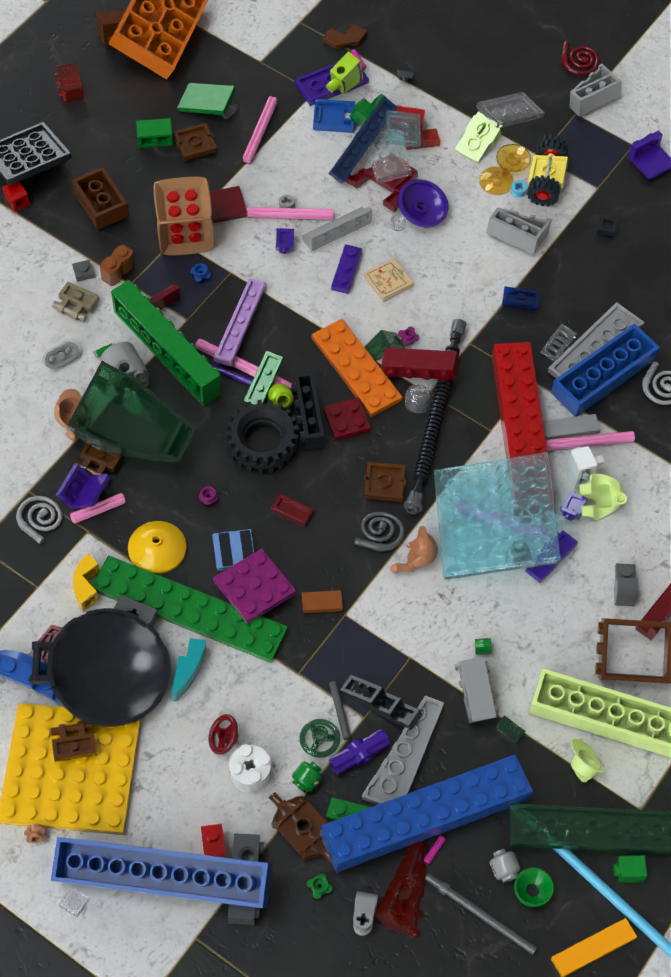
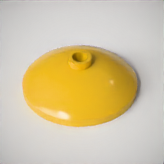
(159, 556)

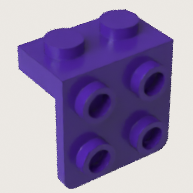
(649, 155)
(81, 488)

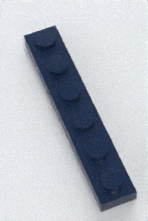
(361, 141)

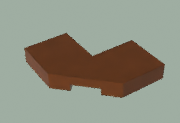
(337, 39)

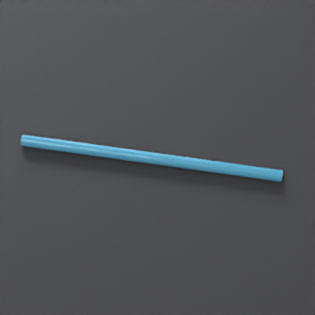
(616, 900)

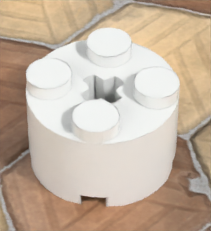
(250, 757)

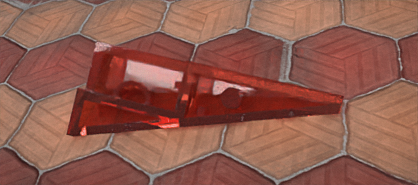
(401, 901)

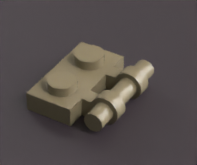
(78, 297)

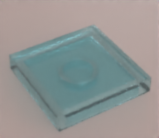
(403, 128)

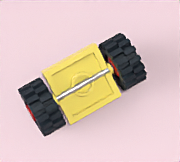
(548, 170)

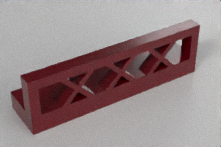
(658, 612)

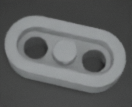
(60, 355)

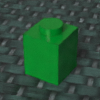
(630, 869)

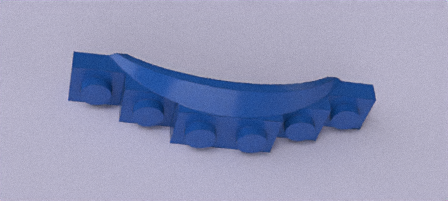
(18, 667)

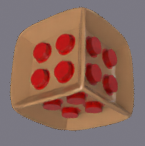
(184, 215)

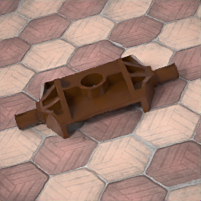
(289, 815)

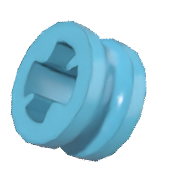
(518, 184)

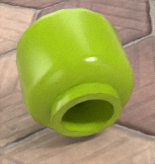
(281, 394)

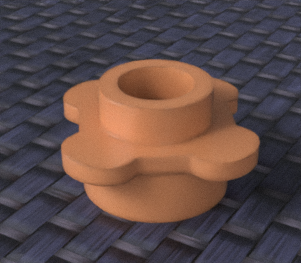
(35, 833)

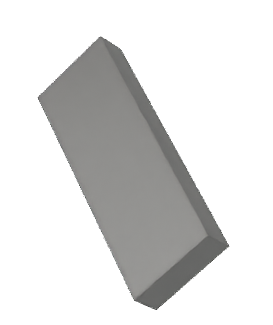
(571, 427)

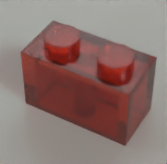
(70, 82)

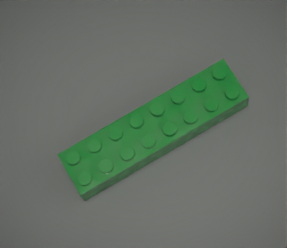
(166, 343)

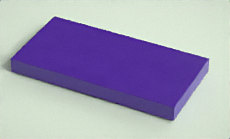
(314, 85)

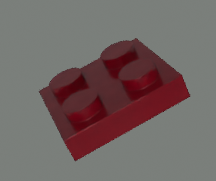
(346, 419)

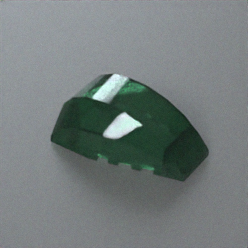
(129, 419)

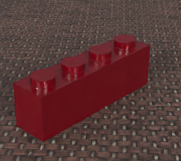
(420, 363)

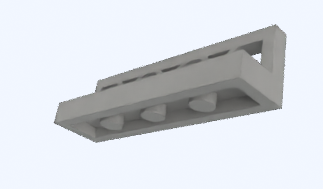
(338, 228)

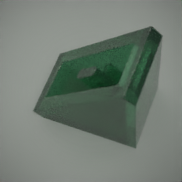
(380, 341)

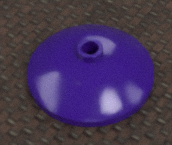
(428, 198)

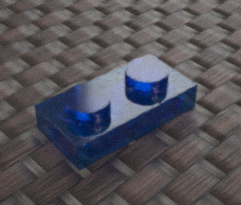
(520, 298)

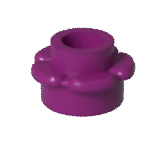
(208, 491)

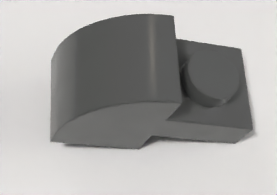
(625, 585)

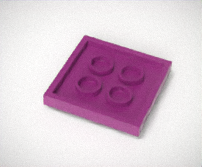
(254, 586)

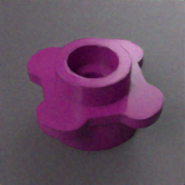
(408, 340)

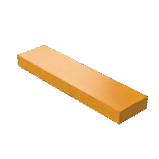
(593, 947)

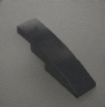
(380, 702)

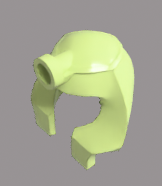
(606, 492)

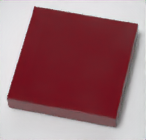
(227, 204)

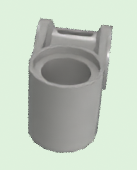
(364, 908)

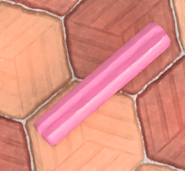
(100, 507)

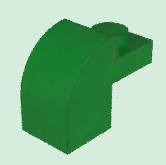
(363, 109)

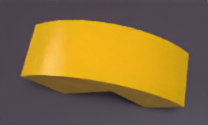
(84, 592)

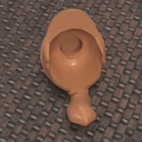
(65, 408)
(422, 552)

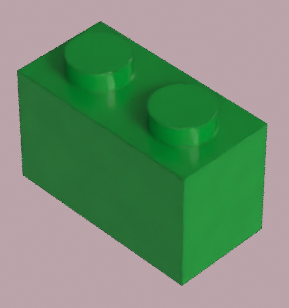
(154, 133)

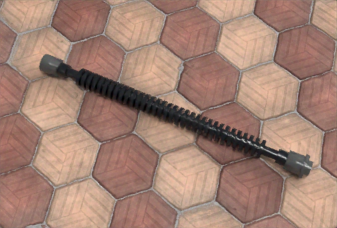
(414, 501)

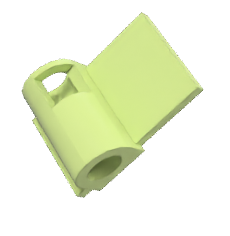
(475, 144)

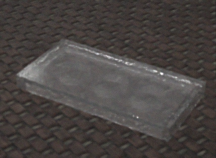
(509, 109)
(387, 159)

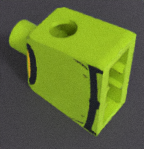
(345, 74)

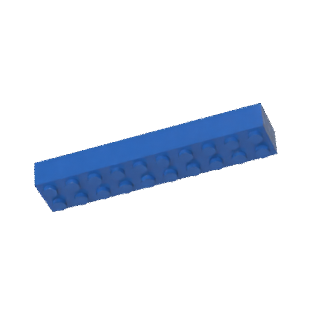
(425, 813)
(162, 872)

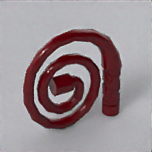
(564, 59)

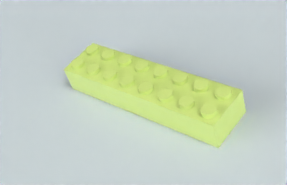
(603, 712)

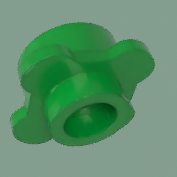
(313, 884)

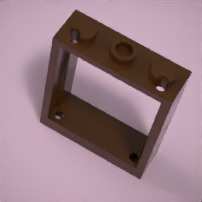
(601, 649)

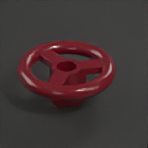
(225, 735)

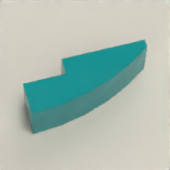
(188, 667)

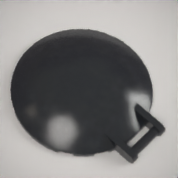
(105, 667)

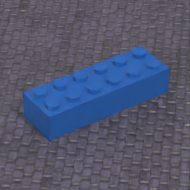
(605, 370)

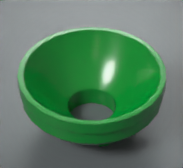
(538, 878)

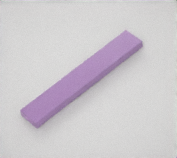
(239, 322)

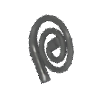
(382, 527)

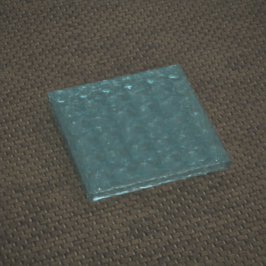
(496, 516)

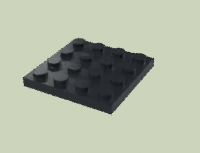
(30, 153)

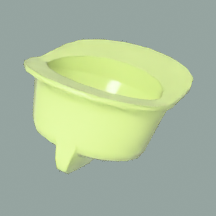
(585, 761)

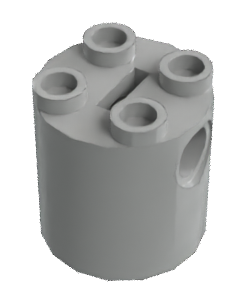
(125, 358)

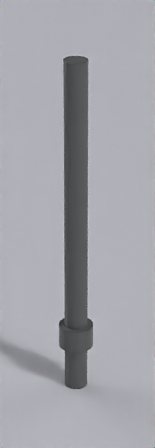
(445, 889)

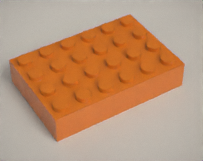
(157, 32)

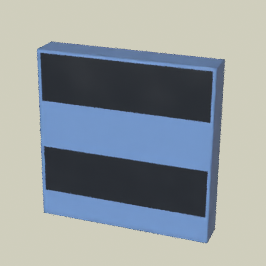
(232, 547)

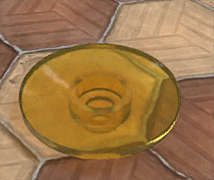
(513, 157)
(494, 185)

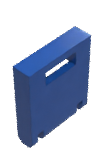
(330, 115)

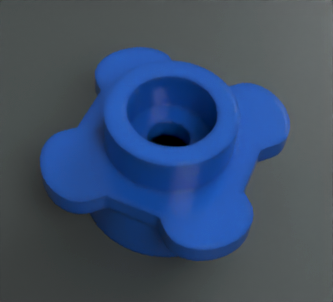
(200, 268)

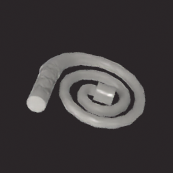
(647, 379)
(41, 514)

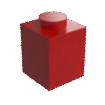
(16, 196)

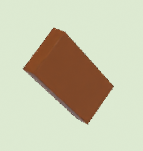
(322, 601)

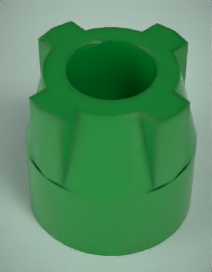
(483, 646)

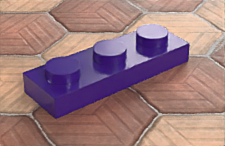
(346, 269)
(566, 545)

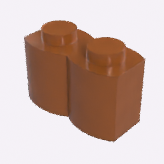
(117, 265)

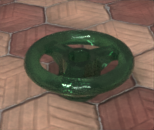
(319, 730)

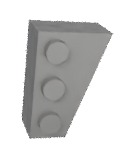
(595, 91)
(518, 230)
(477, 689)

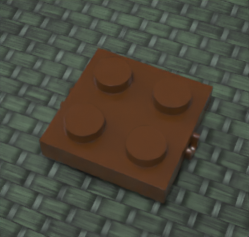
(195, 141)
(384, 481)

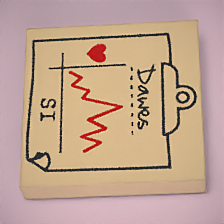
(388, 279)

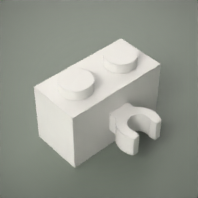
(582, 465)

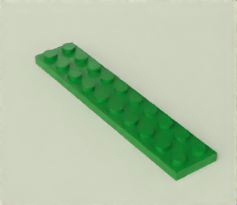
(190, 609)

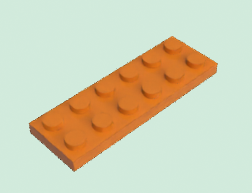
(356, 367)

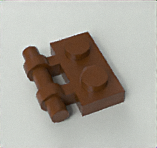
(103, 459)
(73, 746)

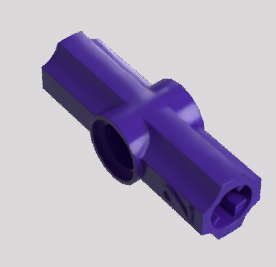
(359, 752)

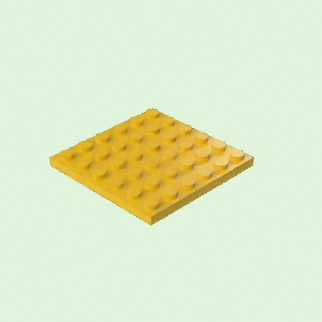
(71, 793)

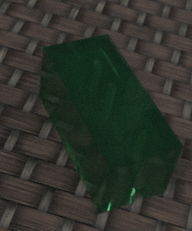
(510, 729)

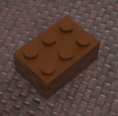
(100, 198)

